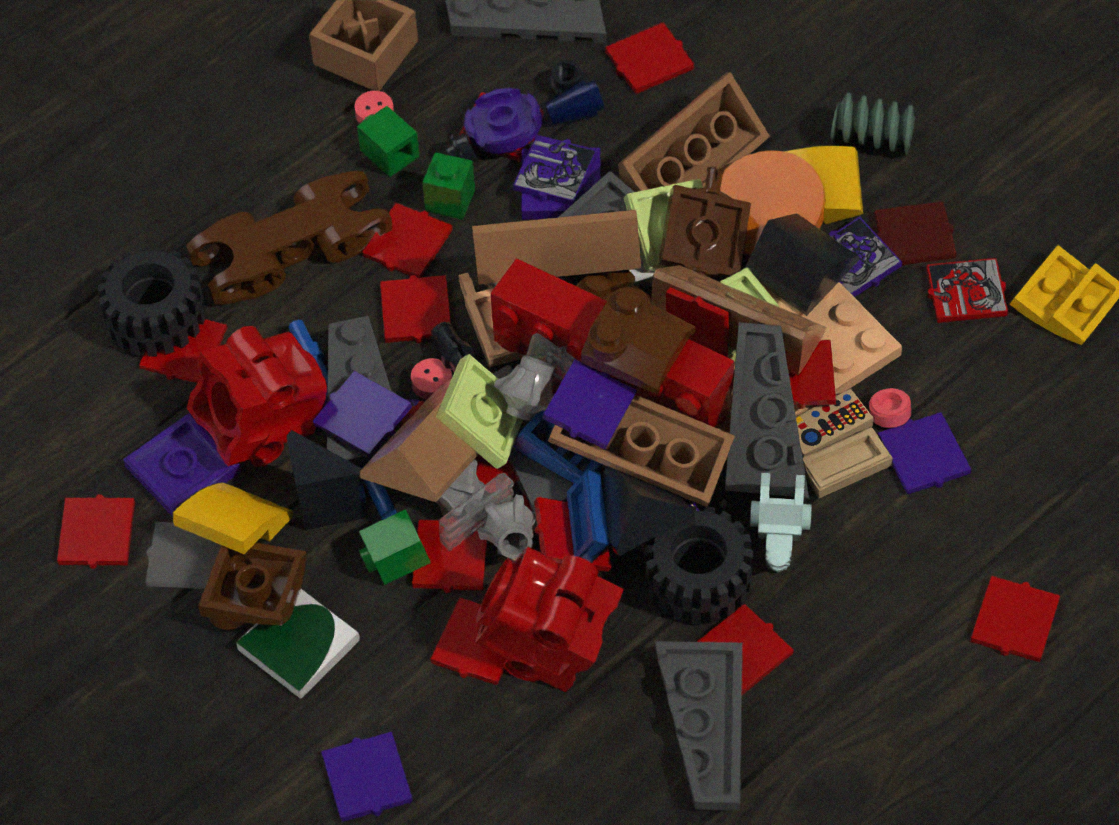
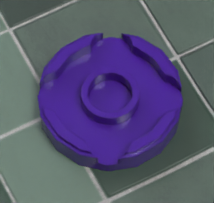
(503, 121)

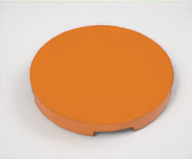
(775, 187)

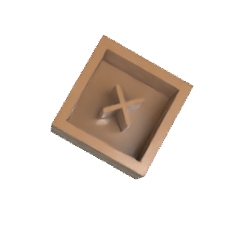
(364, 40)

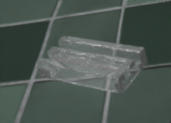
(471, 513)

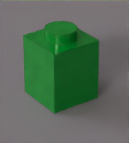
(388, 141)
(449, 186)
(393, 547)

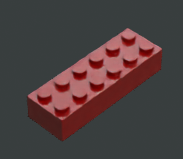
(537, 302)

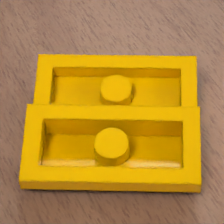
(840, 178)
(1067, 296)
(231, 517)

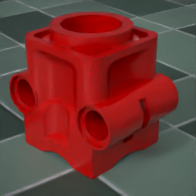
(256, 394)
(546, 616)

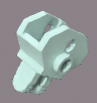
(780, 522)

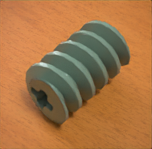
(873, 122)

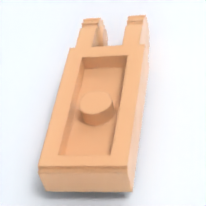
(480, 313)

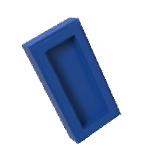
(588, 516)

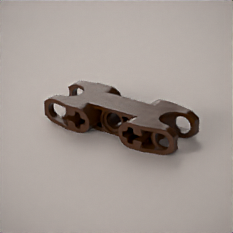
(266, 247)

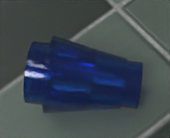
(576, 103)

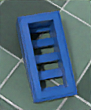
(542, 453)

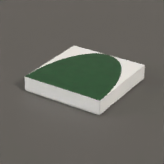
(301, 647)

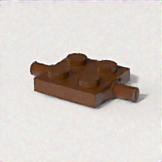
(705, 229)

